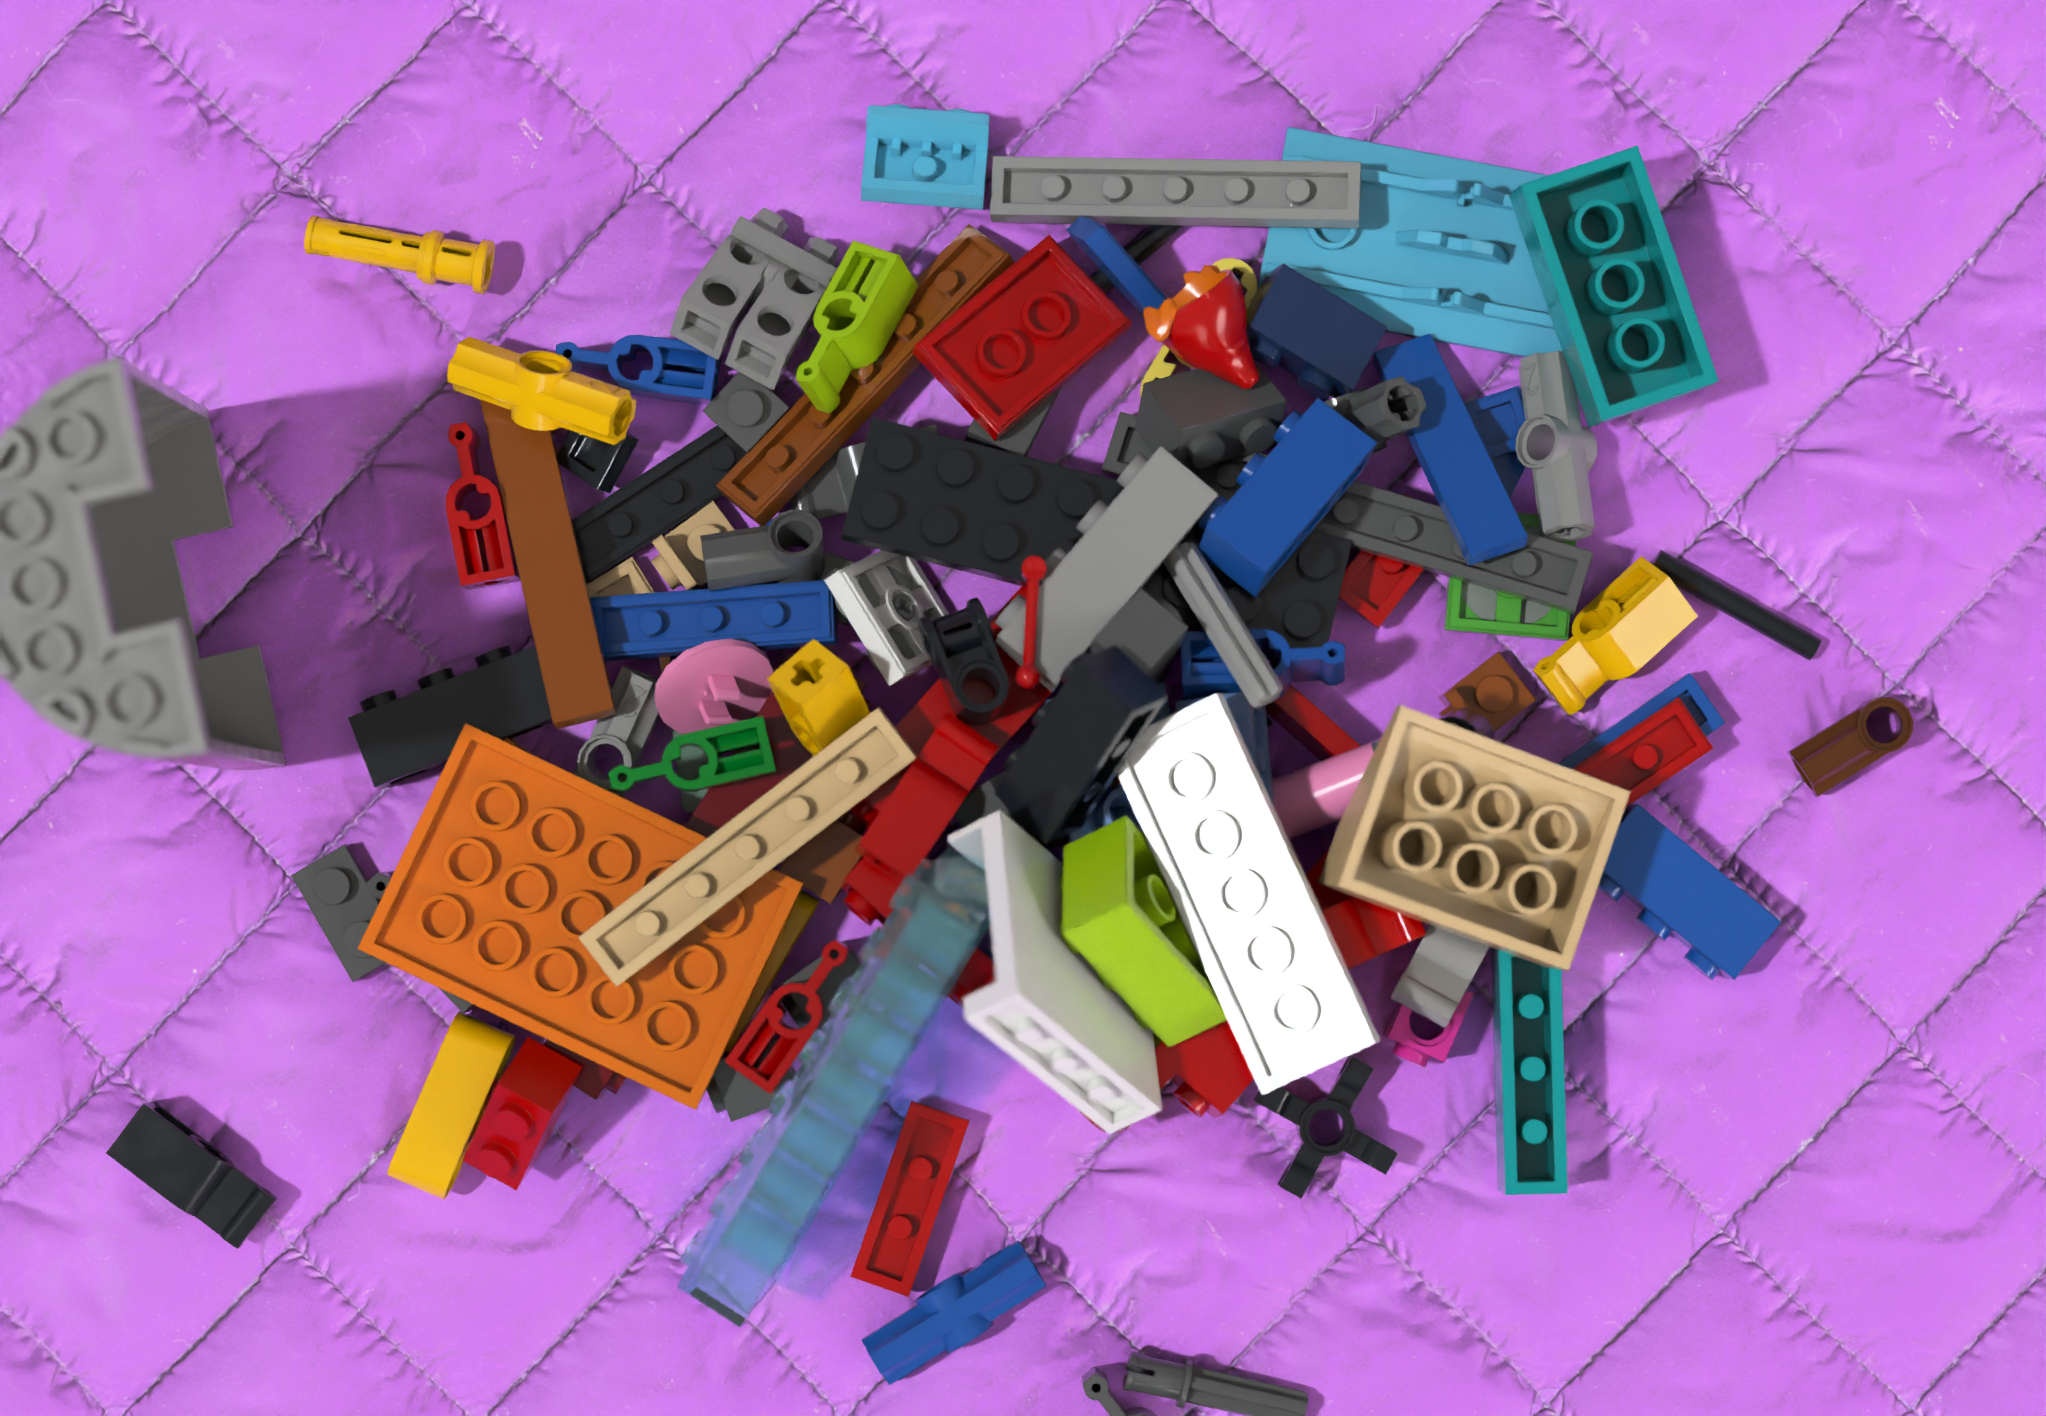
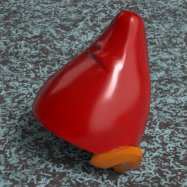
(1207, 326)

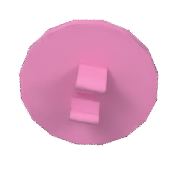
(713, 685)

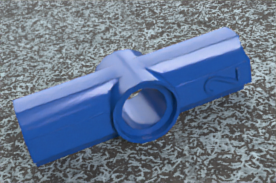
(953, 1312)

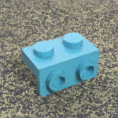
(925, 156)

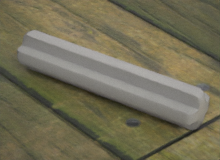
(1223, 625)

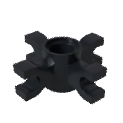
(1310, 1153)

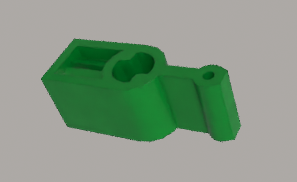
(717, 771)

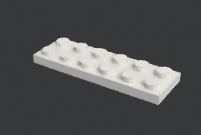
(1244, 896)

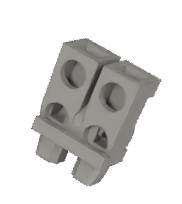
(773, 278)

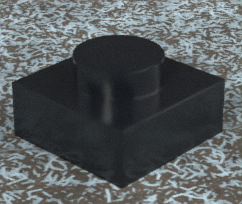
(596, 460)

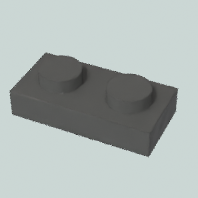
(342, 906)

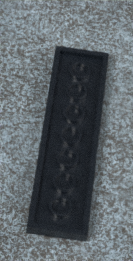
(996, 508)

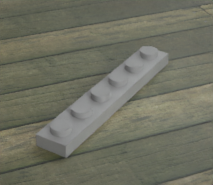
(1176, 191)

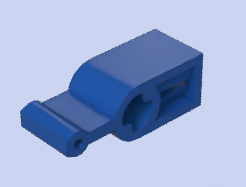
(658, 381)
(1207, 674)

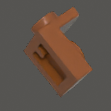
(1490, 690)

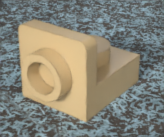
(681, 549)

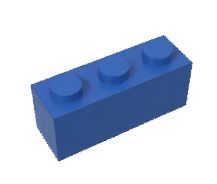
(1284, 495)
(1684, 896)

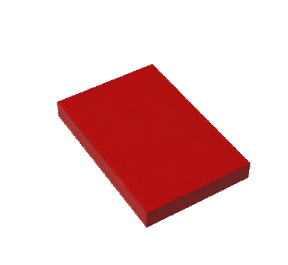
(1022, 337)

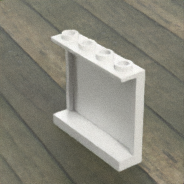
(1047, 999)

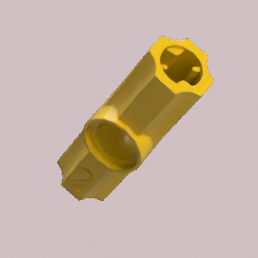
(541, 390)

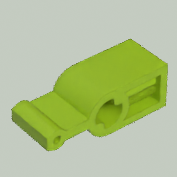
(855, 320)

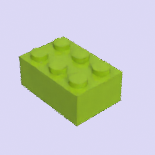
(1133, 932)

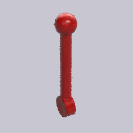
(1032, 570)

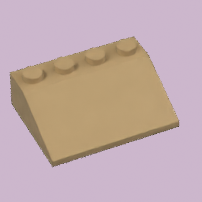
(1476, 838)

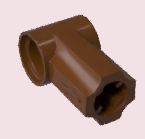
(1847, 747)

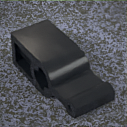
(191, 1173)

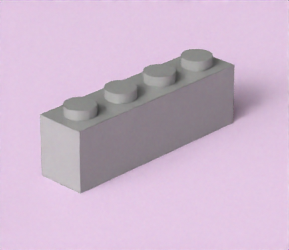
(1109, 563)

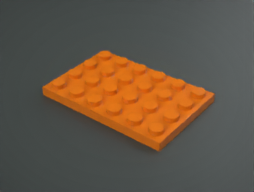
(527, 861)

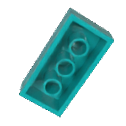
(1613, 286)

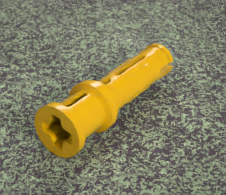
(427, 255)

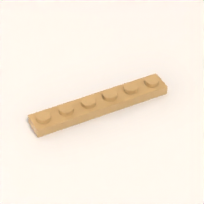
(747, 846)

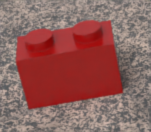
(522, 1113)

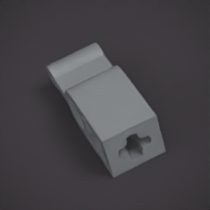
(1439, 974)

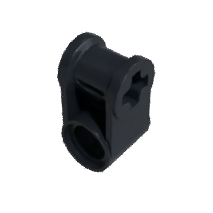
(963, 650)

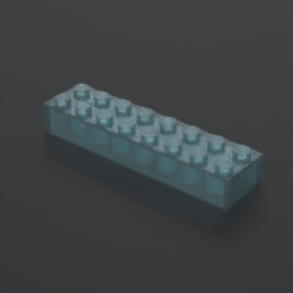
(839, 1087)

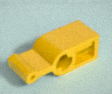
(1615, 634)
(818, 696)

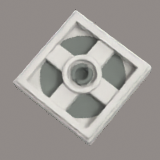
(882, 602)

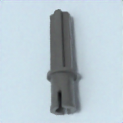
(1211, 1388)

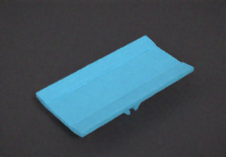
(1430, 247)

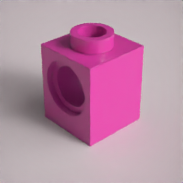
(1420, 1049)

